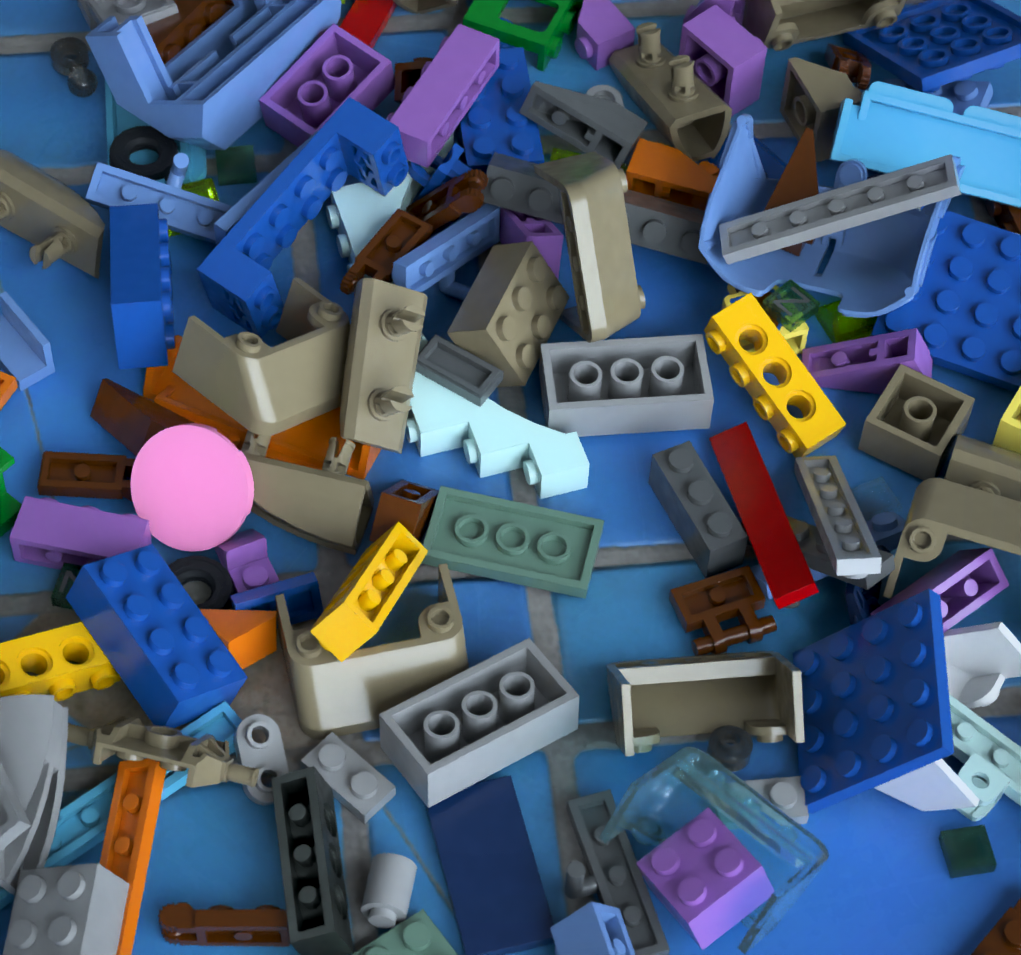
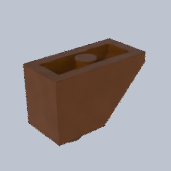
(405, 503)

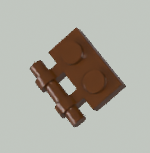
(719, 599)

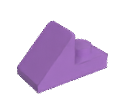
(247, 561)

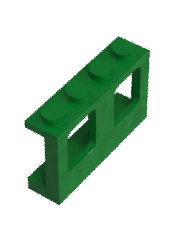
(485, 14)

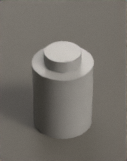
(388, 890)

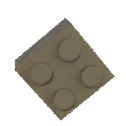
(915, 423)

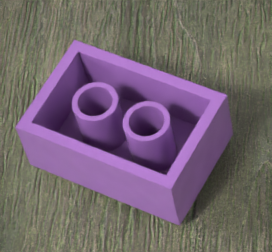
(322, 81)

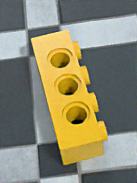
(773, 355)
(369, 592)
(48, 657)

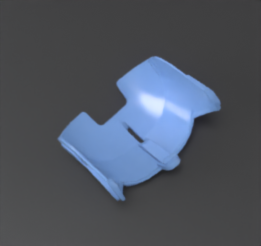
(872, 264)

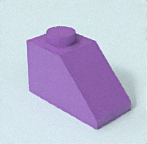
(601, 32)

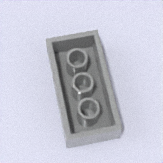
(626, 385)
(478, 722)
(67, 911)

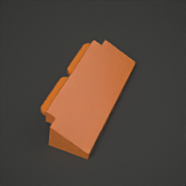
(299, 445)

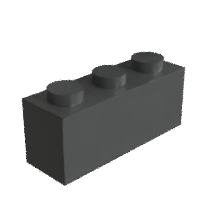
(697, 509)

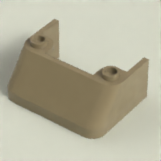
(796, 21)
(596, 244)
(274, 385)
(956, 510)
(372, 679)
(703, 693)

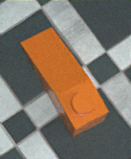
(668, 175)

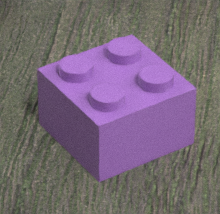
(725, 57)
(705, 878)

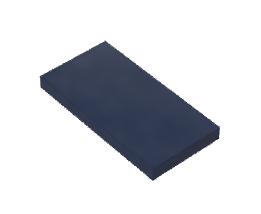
(490, 870)

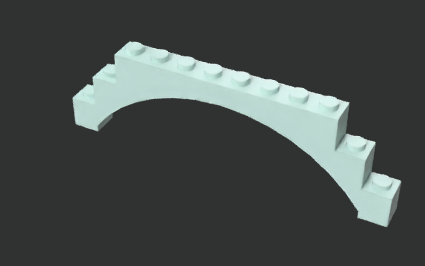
(440, 418)

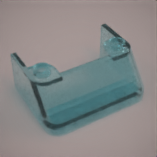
(693, 781)

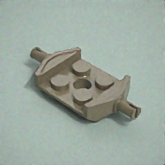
(131, 740)

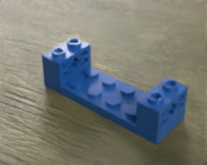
(238, 268)

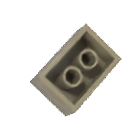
(510, 311)

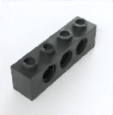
(311, 864)

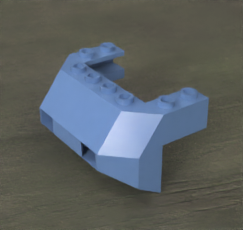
(215, 82)

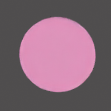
(192, 487)

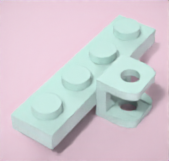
(989, 760)

